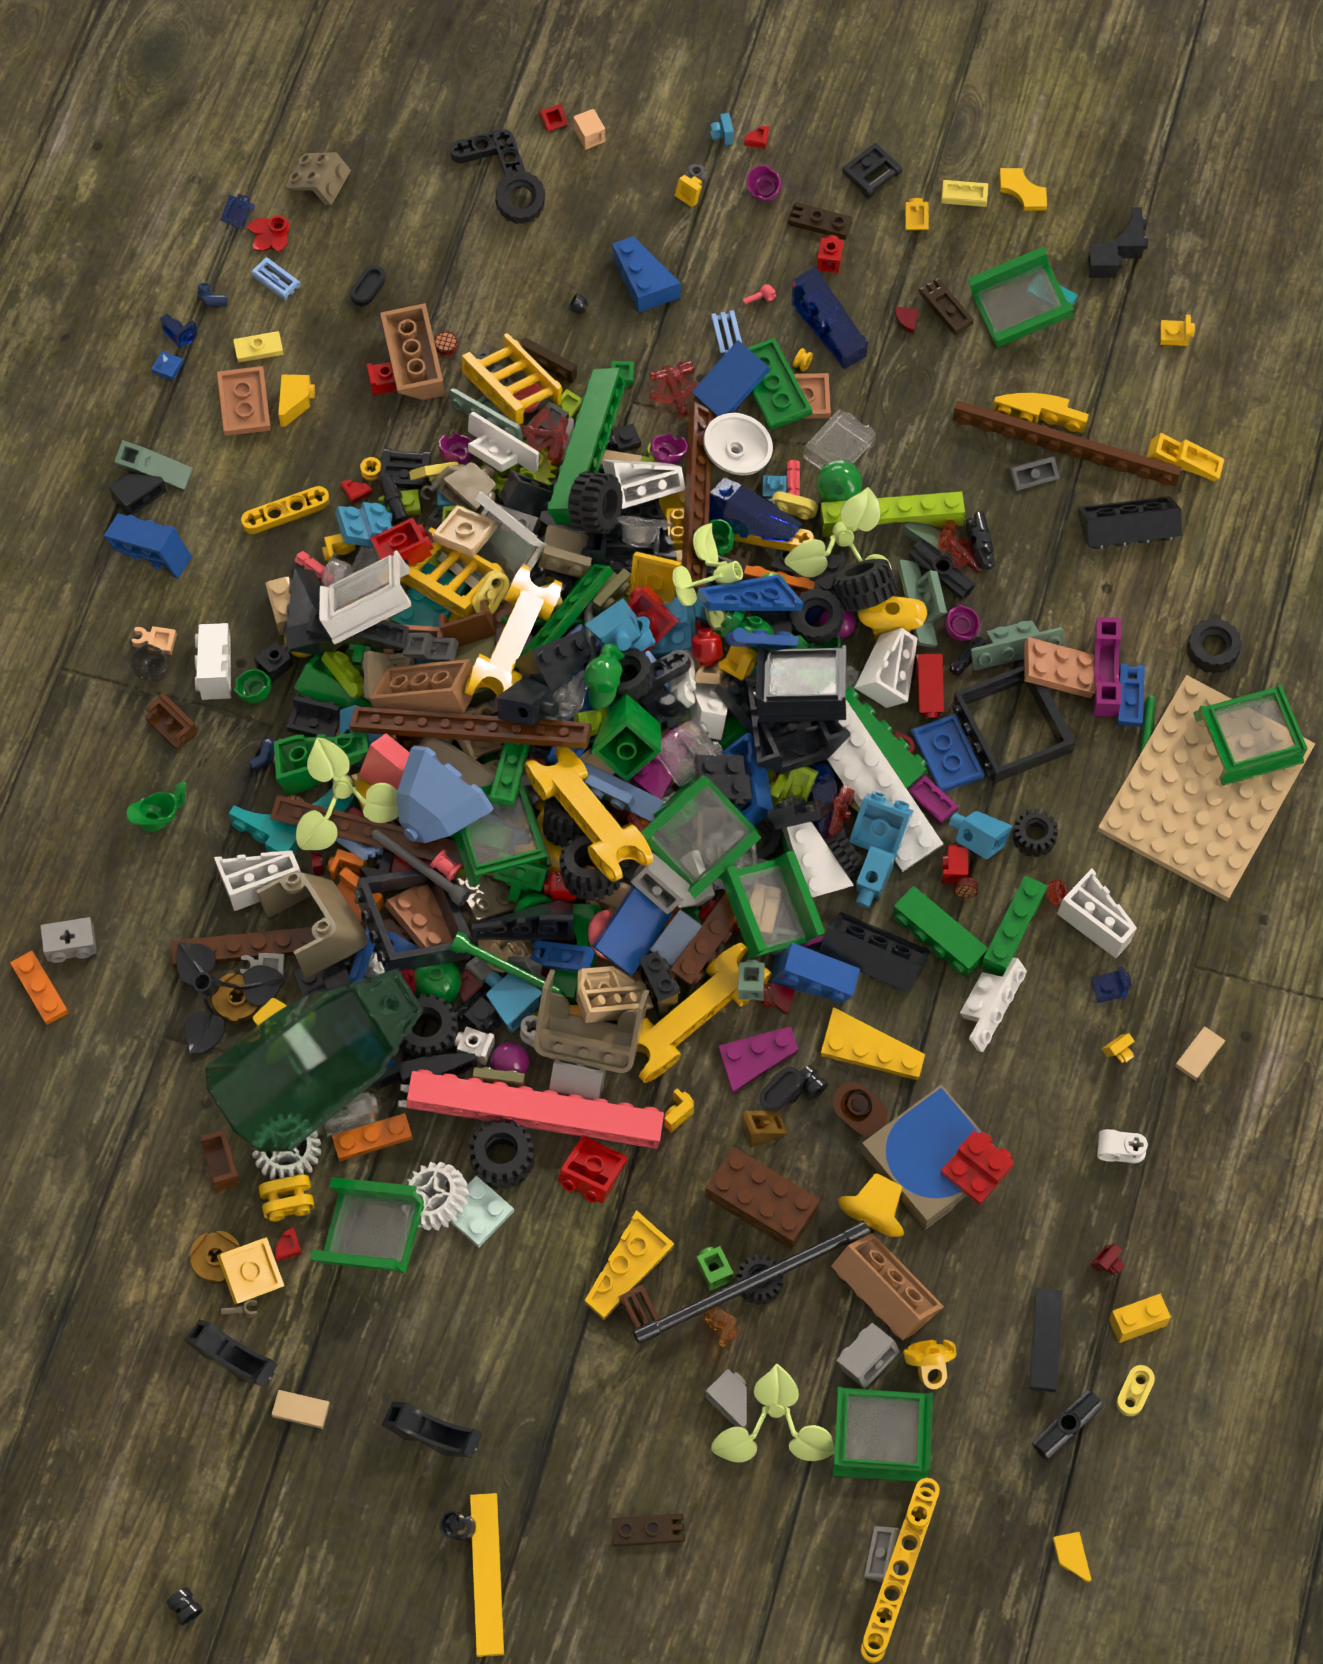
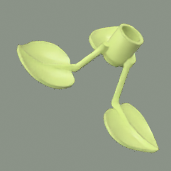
(858, 512)
(725, 573)
(330, 762)
(777, 1392)

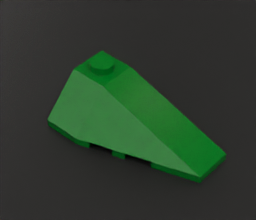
(322, 686)
(293, 754)

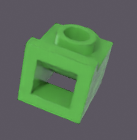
(714, 1257)

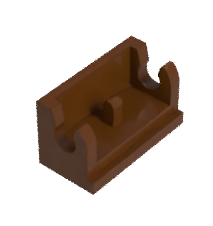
(170, 721)

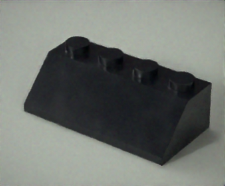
(1130, 522)
(874, 952)

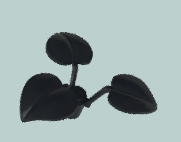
(194, 964)

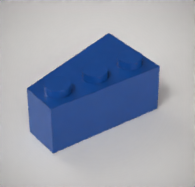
(644, 275)
(148, 541)
(761, 799)
(814, 973)

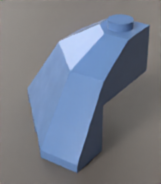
(435, 799)

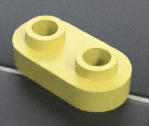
(795, 505)
(492, 594)
(1135, 1392)

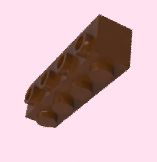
(703, 945)

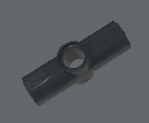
(952, 579)
(1056, 1436)

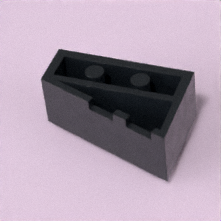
(555, 661)

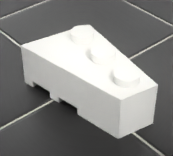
(645, 480)
(213, 661)
(889, 668)
(709, 709)
(816, 860)
(247, 874)
(1097, 915)

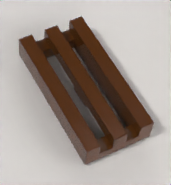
(629, 1311)

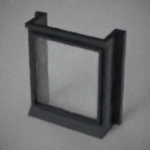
(801, 684)

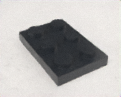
(736, 697)

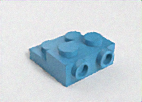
(361, 524)
(681, 633)
(881, 823)

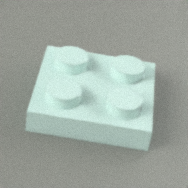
(483, 1213)

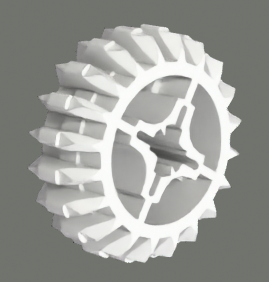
(274, 1164)
(438, 1204)

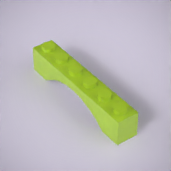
(925, 509)

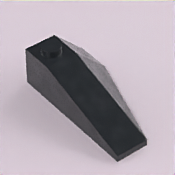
(304, 596)
(537, 923)

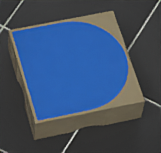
(916, 1149)

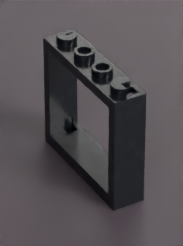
(1046, 705)
(378, 934)

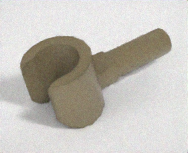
(241, 1309)

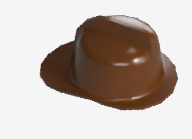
(860, 1108)

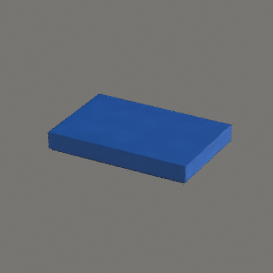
(731, 380)
(947, 753)
(631, 931)

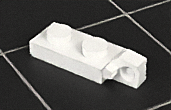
(685, 684)

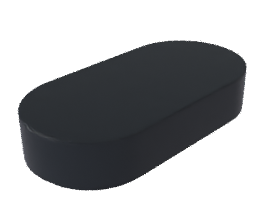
(367, 285)
(781, 1089)

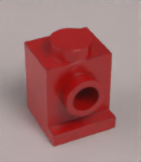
(830, 254)
(381, 378)
(955, 864)

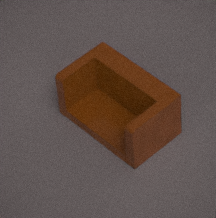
(469, 628)
(220, 1161)

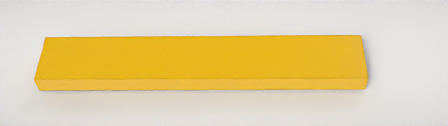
(487, 1576)

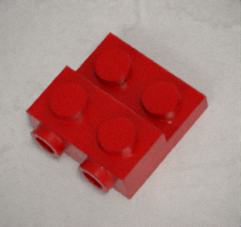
(407, 539)
(648, 604)
(978, 1167)
(591, 1170)

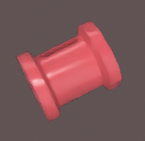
(446, 865)

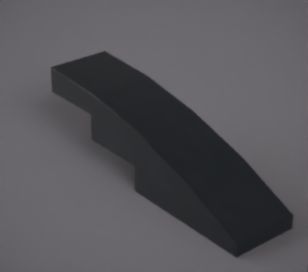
(381, 635)
(437, 1064)
(1046, 1340)

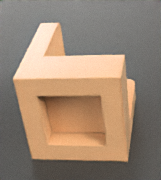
(589, 129)

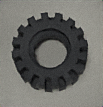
(1035, 819)
(844, 853)
(760, 1294)

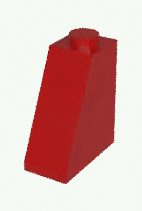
(929, 684)

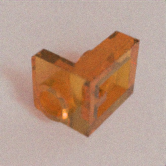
(720, 1320)

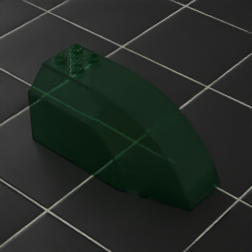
(311, 1060)

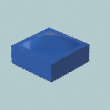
(167, 365)

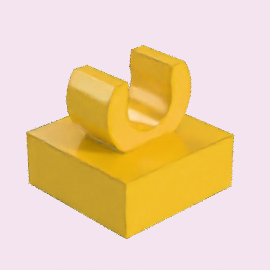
(688, 190)
(1120, 1048)

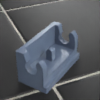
(676, 936)

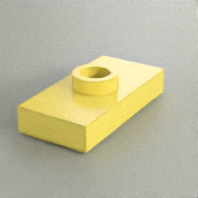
(964, 193)
(258, 346)
(429, 471)

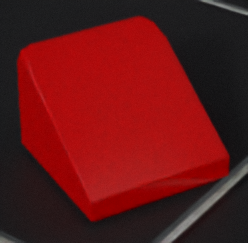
(553, 117)

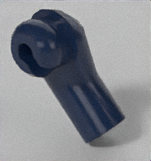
(208, 296)
(266, 755)

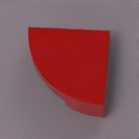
(757, 138)
(355, 491)
(287, 1245)

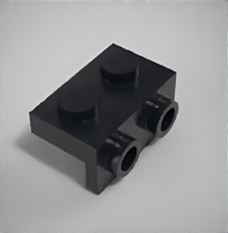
(314, 717)

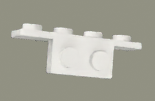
(498, 446)
(990, 1000)

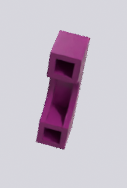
(1106, 667)

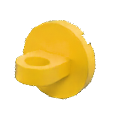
(930, 1356)

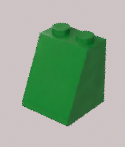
(627, 738)

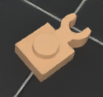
(159, 637)

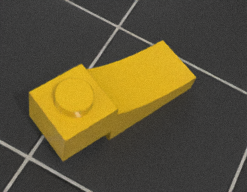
(1186, 455)

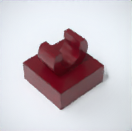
(1108, 1259)

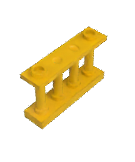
(503, 396)
(446, 595)

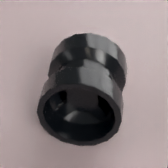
(813, 1083)
(457, 1525)
(184, 1606)

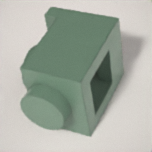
(751, 989)

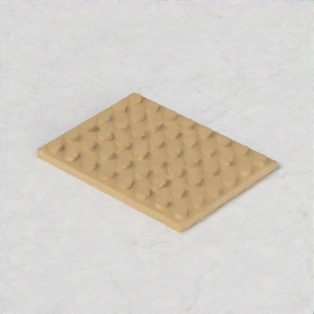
(1179, 809)

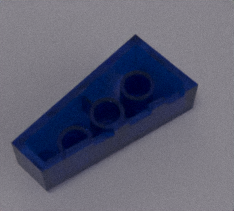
(828, 318)

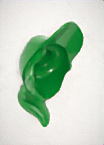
(603, 677)
(157, 810)

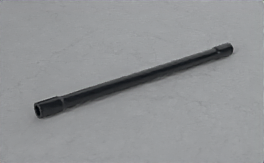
(656, 1327)

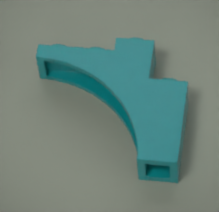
(276, 834)

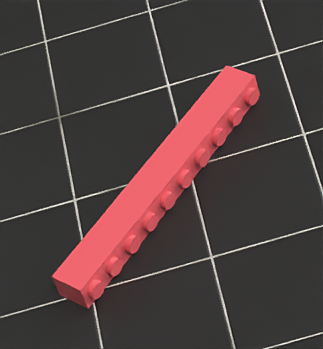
(535, 1109)

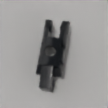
(980, 541)

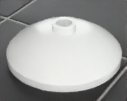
(738, 434)

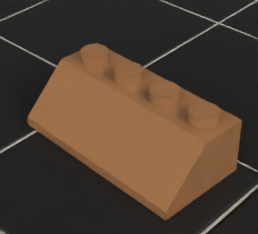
(413, 352)
(424, 687)
(886, 1286)

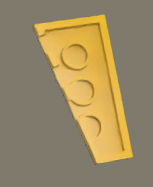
(868, 1047)
(632, 1260)

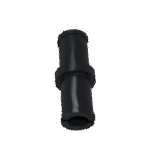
(393, 497)

